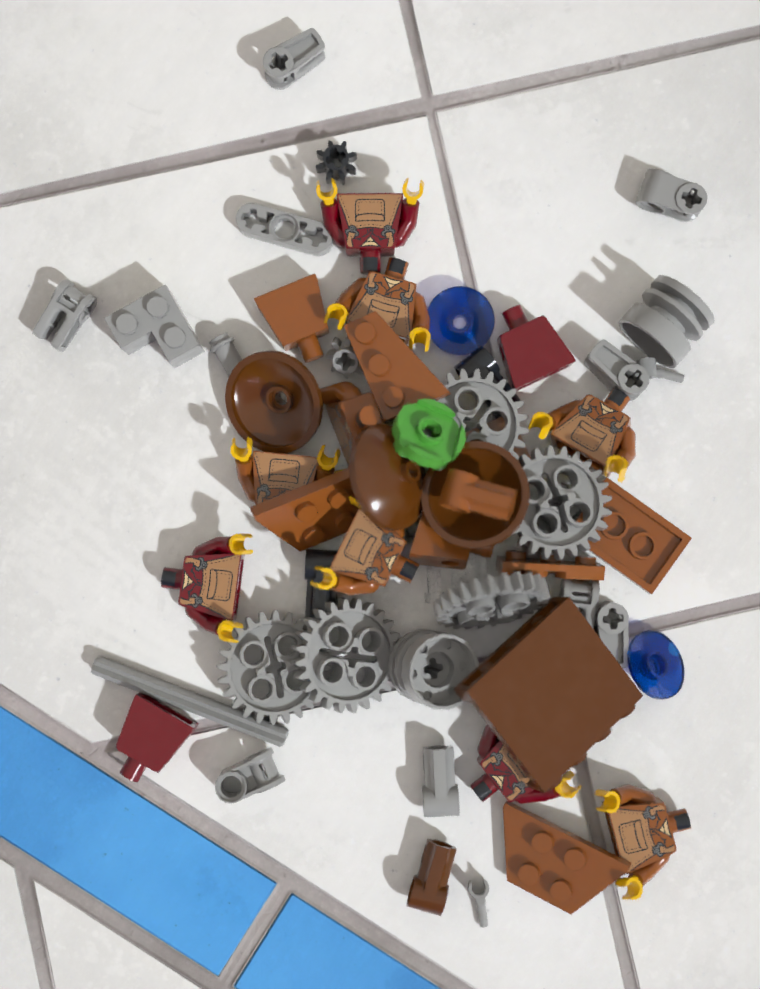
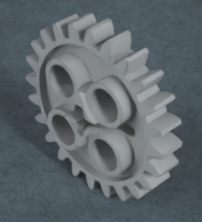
(500, 403)
(583, 493)
(491, 600)
(243, 675)
(341, 687)

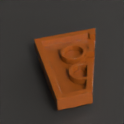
(391, 366)
(582, 568)

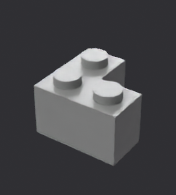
(155, 318)

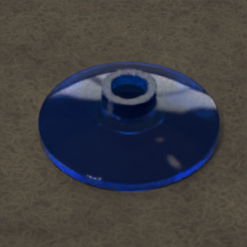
(466, 304)
(655, 665)

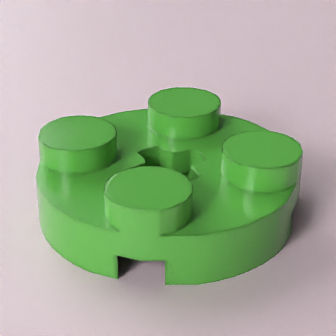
(420, 448)

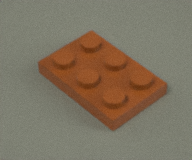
(637, 539)

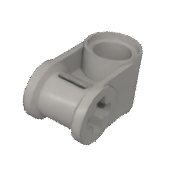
(666, 196)
(251, 776)

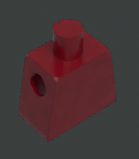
(531, 349)
(151, 736)

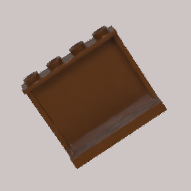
(550, 692)

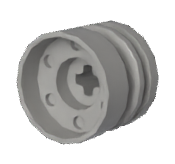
(666, 321)
(449, 660)

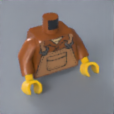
(391, 298)
(349, 413)
(594, 429)
(273, 474)
(367, 558)
(640, 833)

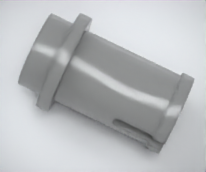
(225, 351)

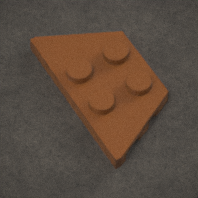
(310, 512)
(555, 861)

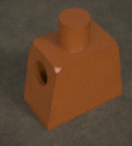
(296, 316)
(433, 550)

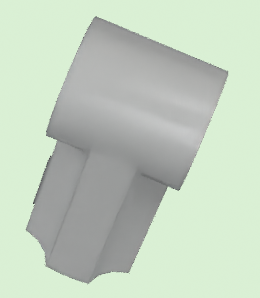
(440, 790)

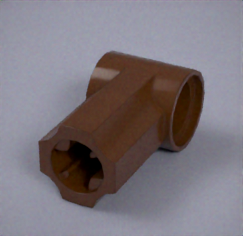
(430, 886)

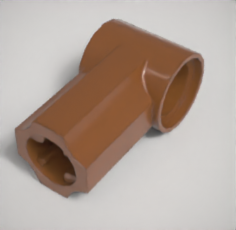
(468, 494)

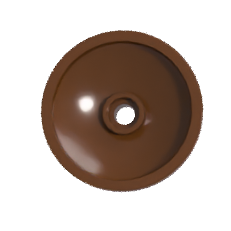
(257, 406)
(383, 481)
(475, 530)

